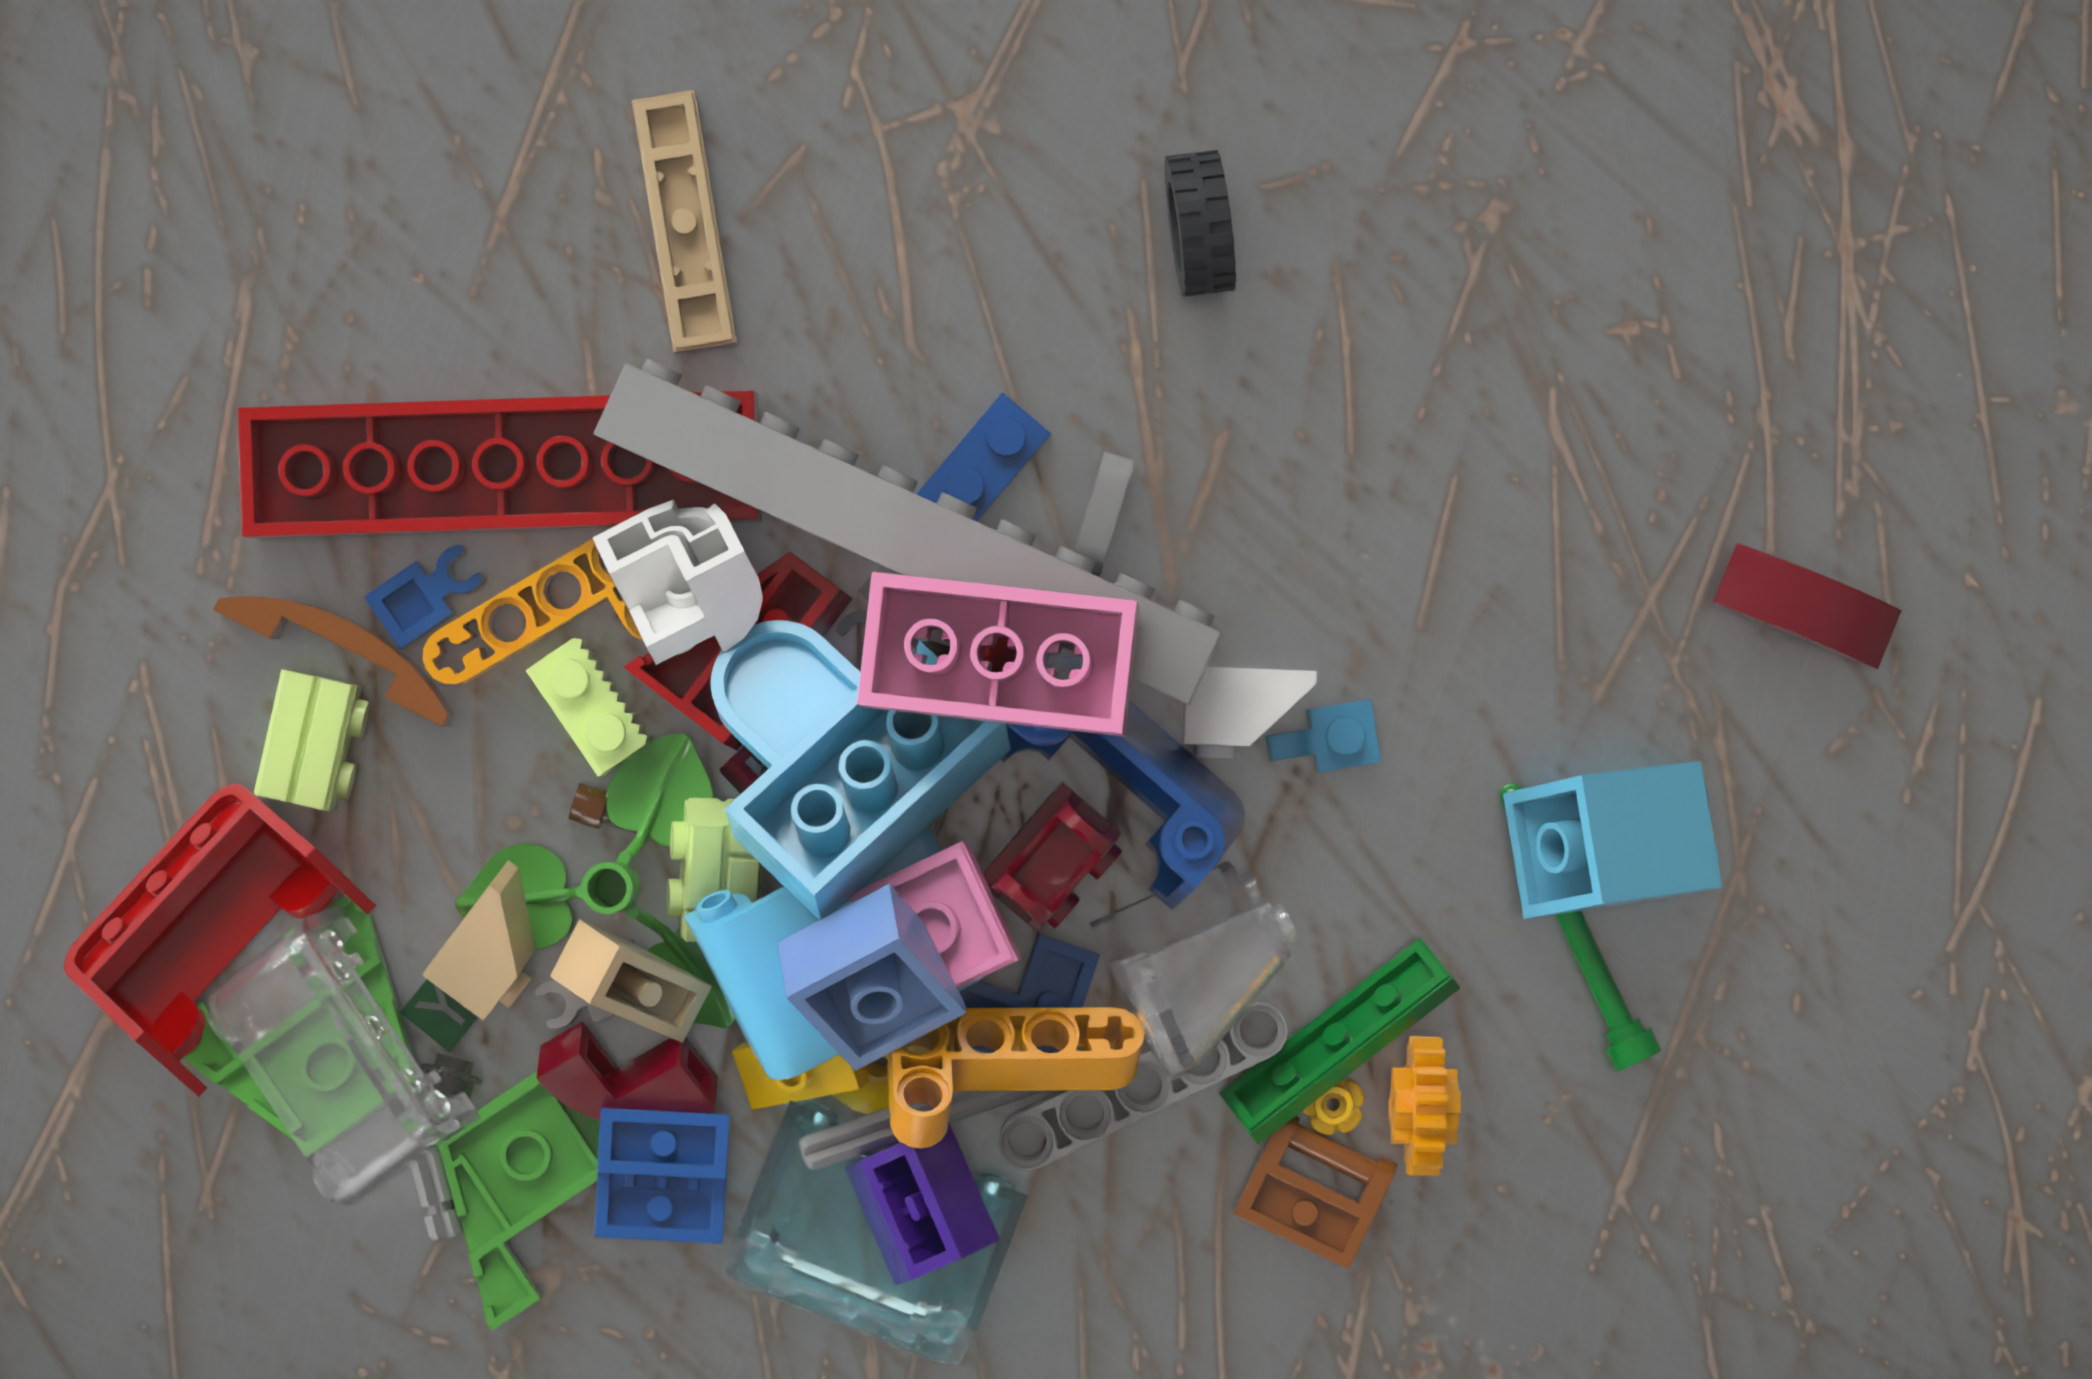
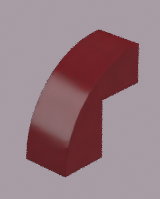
(1807, 605)
(661, 1079)

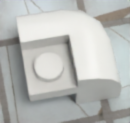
(682, 577)

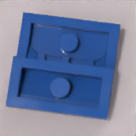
(661, 1175)

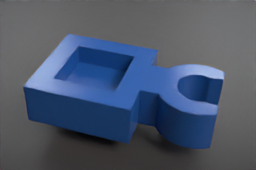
(415, 601)

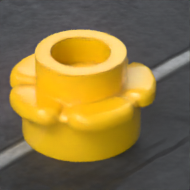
(1345, 1117)

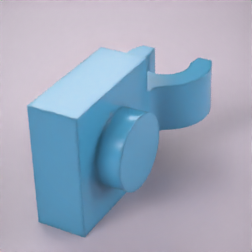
(1336, 736)

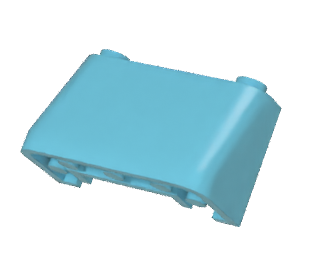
(745, 960)

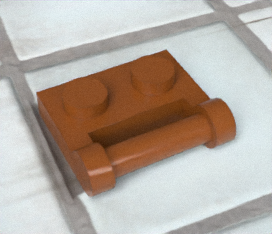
(1306, 1209)

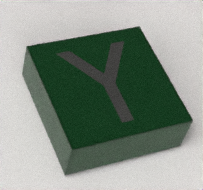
(439, 1015)

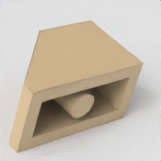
(488, 948)
(630, 981)

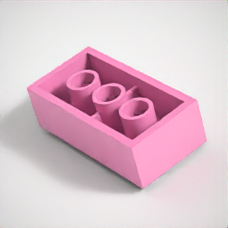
(972, 618)

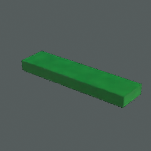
(1339, 1040)

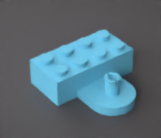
(840, 777)

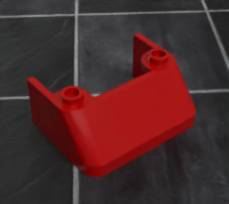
(194, 915)

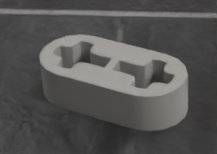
(1104, 509)

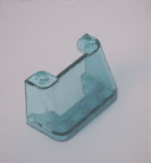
(816, 1251)

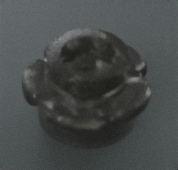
(454, 1074)

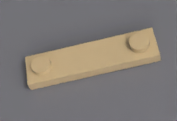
(684, 221)

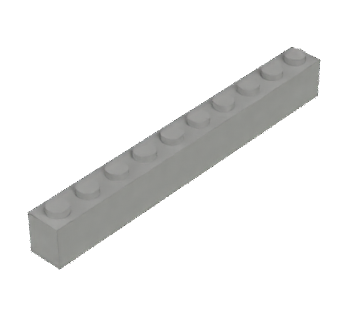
(881, 513)

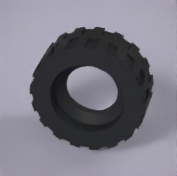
(1200, 223)

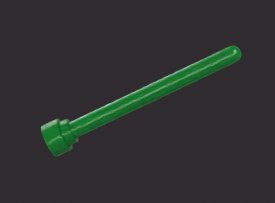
(1626, 1037)

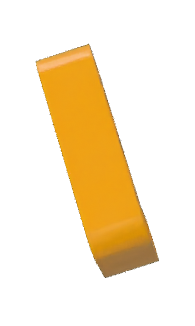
(540, 614)
(1013, 1065)

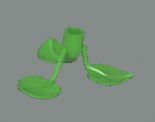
(642, 797)

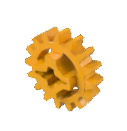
(1424, 1106)

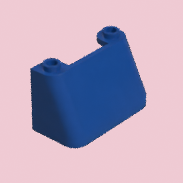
(1196, 805)

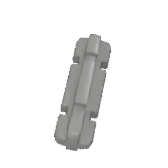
(436, 1195)

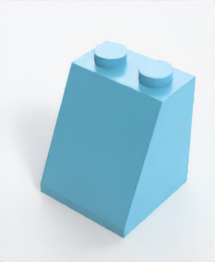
(1612, 839)

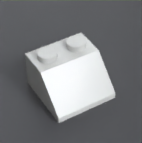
(1239, 706)

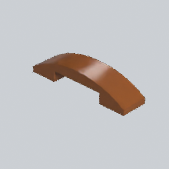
(410, 686)

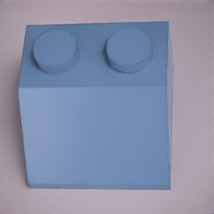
(869, 978)

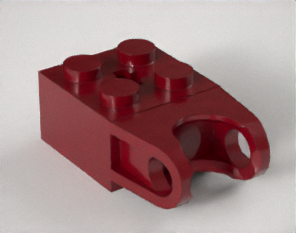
(1051, 857)

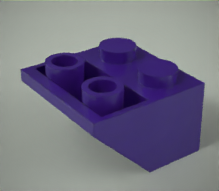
(922, 1206)

